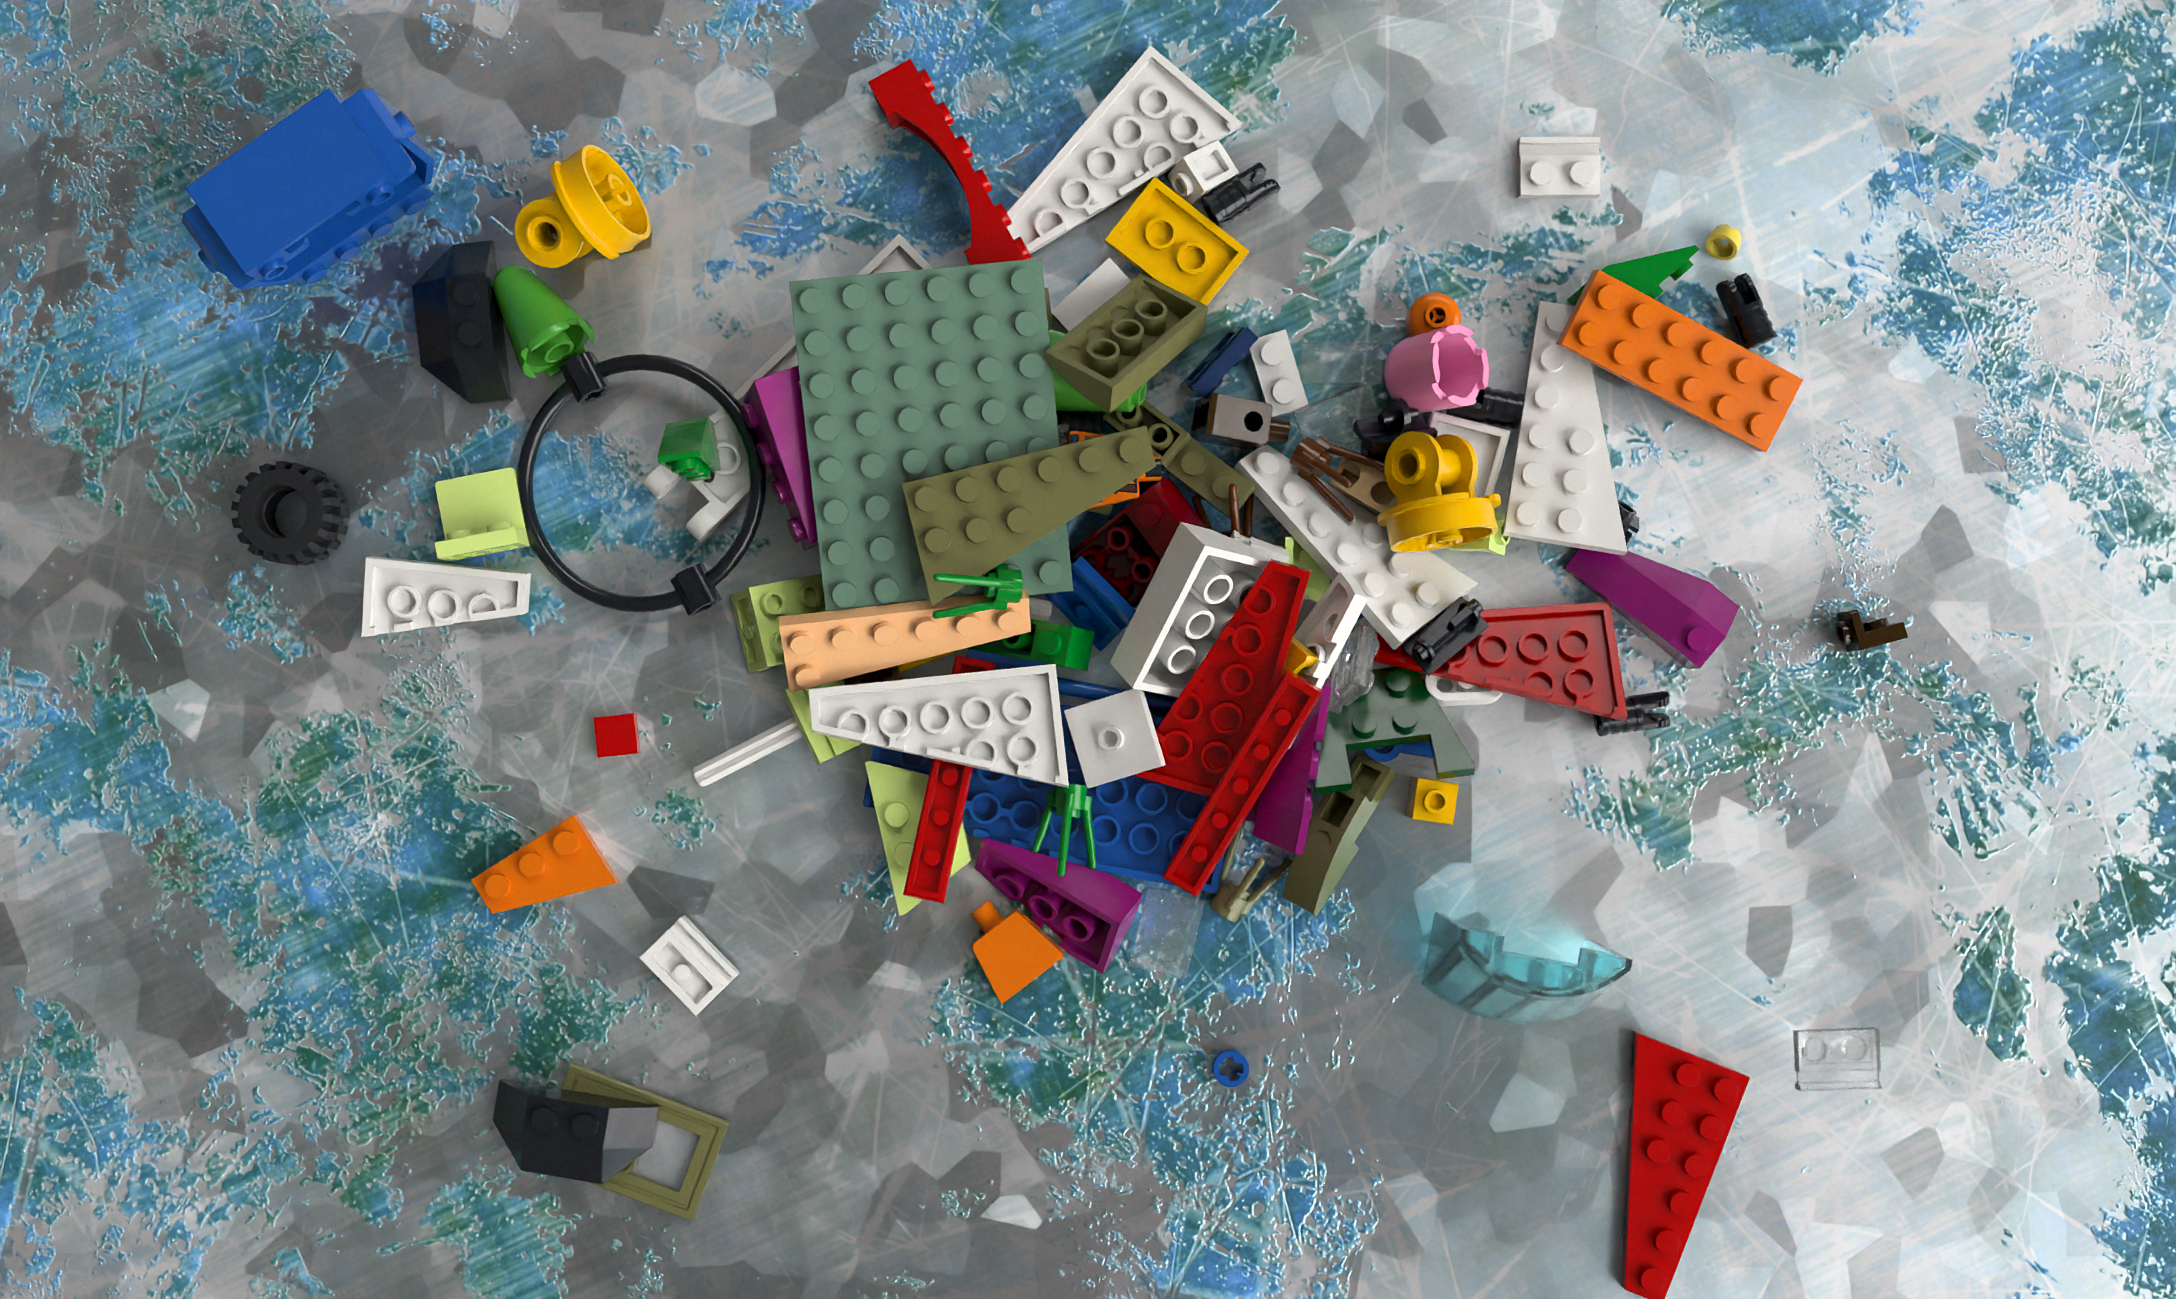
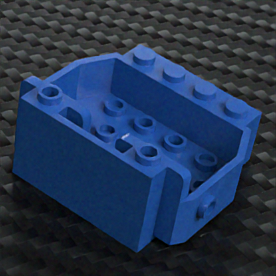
(310, 191)

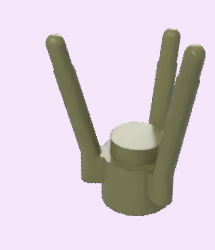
(1234, 898)

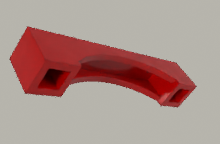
(908, 104)

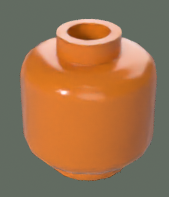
(1441, 308)

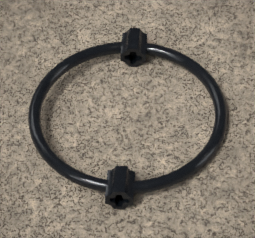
(588, 382)

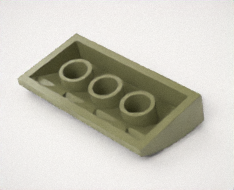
(1127, 341)

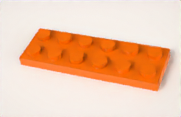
(1679, 361)

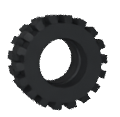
(259, 505)

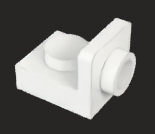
(1202, 172)

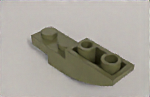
(1184, 457)
(1332, 835)

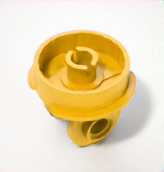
(589, 210)
(1435, 494)

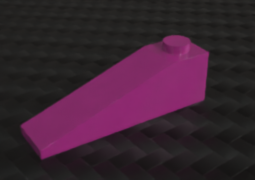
(1667, 605)
(1285, 803)
(1082, 907)

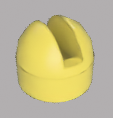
(1720, 250)

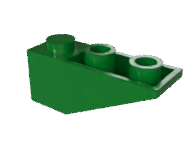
(1648, 272)
(690, 449)
(1046, 644)

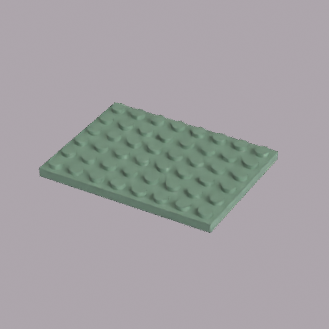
(913, 384)

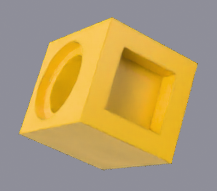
(1431, 800)

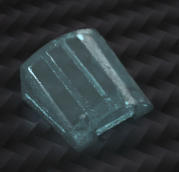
(1505, 986)

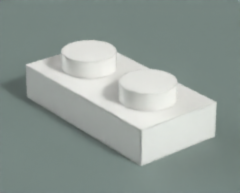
(1277, 373)

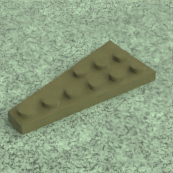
(994, 510)

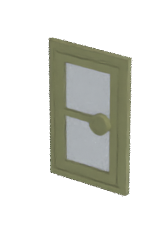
(683, 1152)

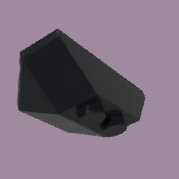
(462, 325)
(572, 1130)

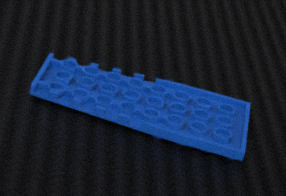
(1133, 818)

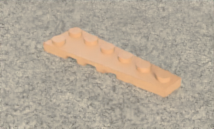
(872, 638)

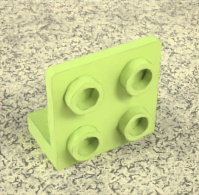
(480, 515)
(758, 615)

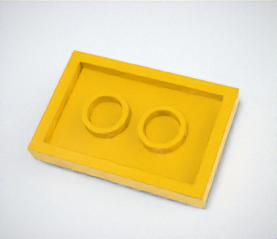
(1176, 244)

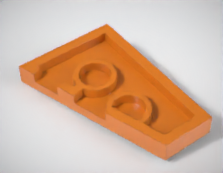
(546, 868)

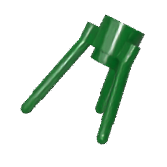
(999, 583)
(1068, 805)

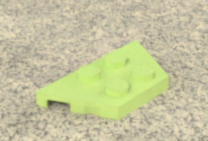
(898, 806)

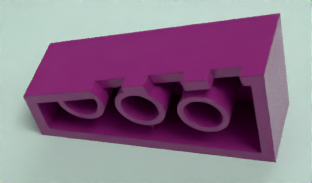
(777, 415)

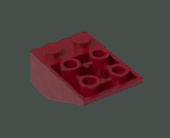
(1135, 540)

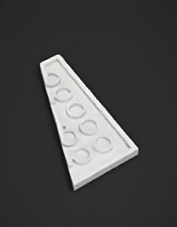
(1128, 139)
(1561, 462)
(1401, 587)
(975, 719)

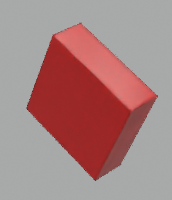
(617, 735)

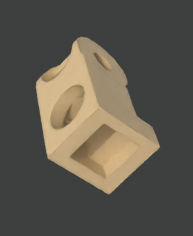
(1368, 486)

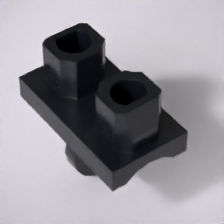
(1380, 431)

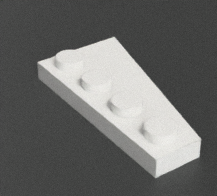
(428, 594)
(1329, 626)

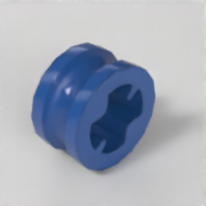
(1223, 1078)

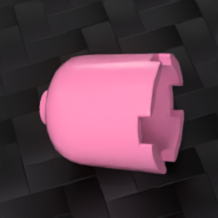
(1437, 374)

